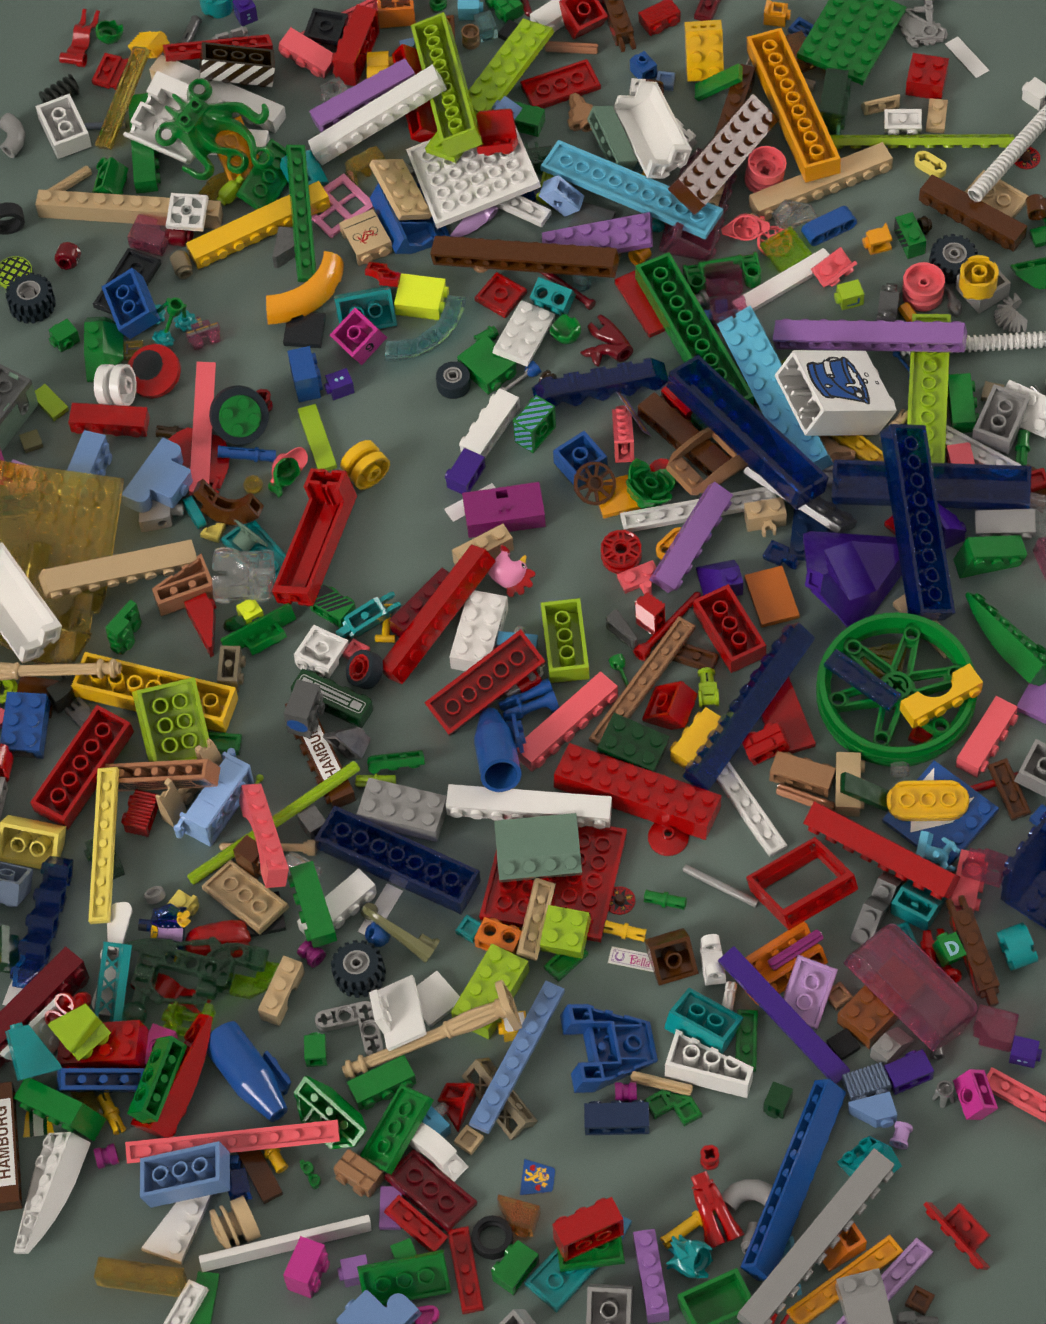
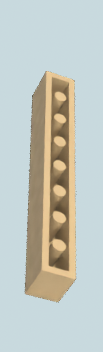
(854, 169)
(116, 569)

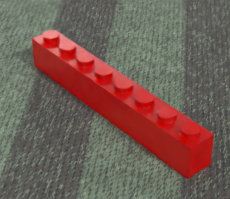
(437, 613)
(882, 850)

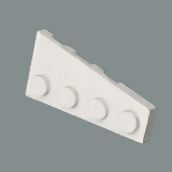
(177, 1230)

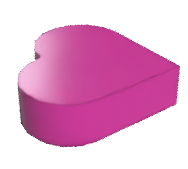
(429, 1315)

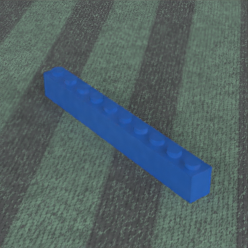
(793, 1179)

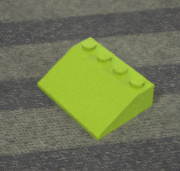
(171, 720)

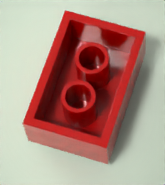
(588, 1228)

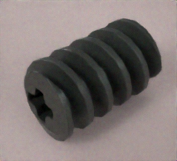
(66, 86)

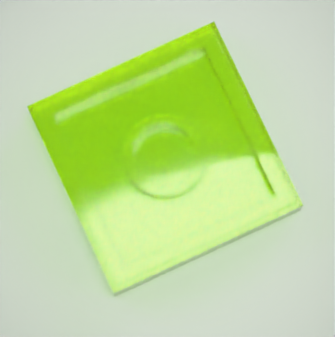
(785, 249)

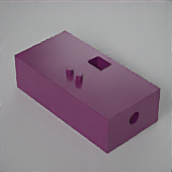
(514, 506)

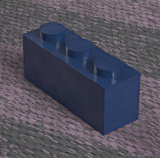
(616, 1118)

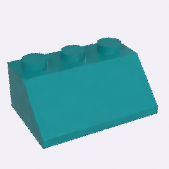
(373, 303)
(703, 1020)

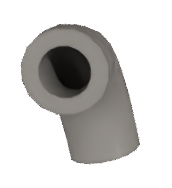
(15, 135)
(746, 1190)

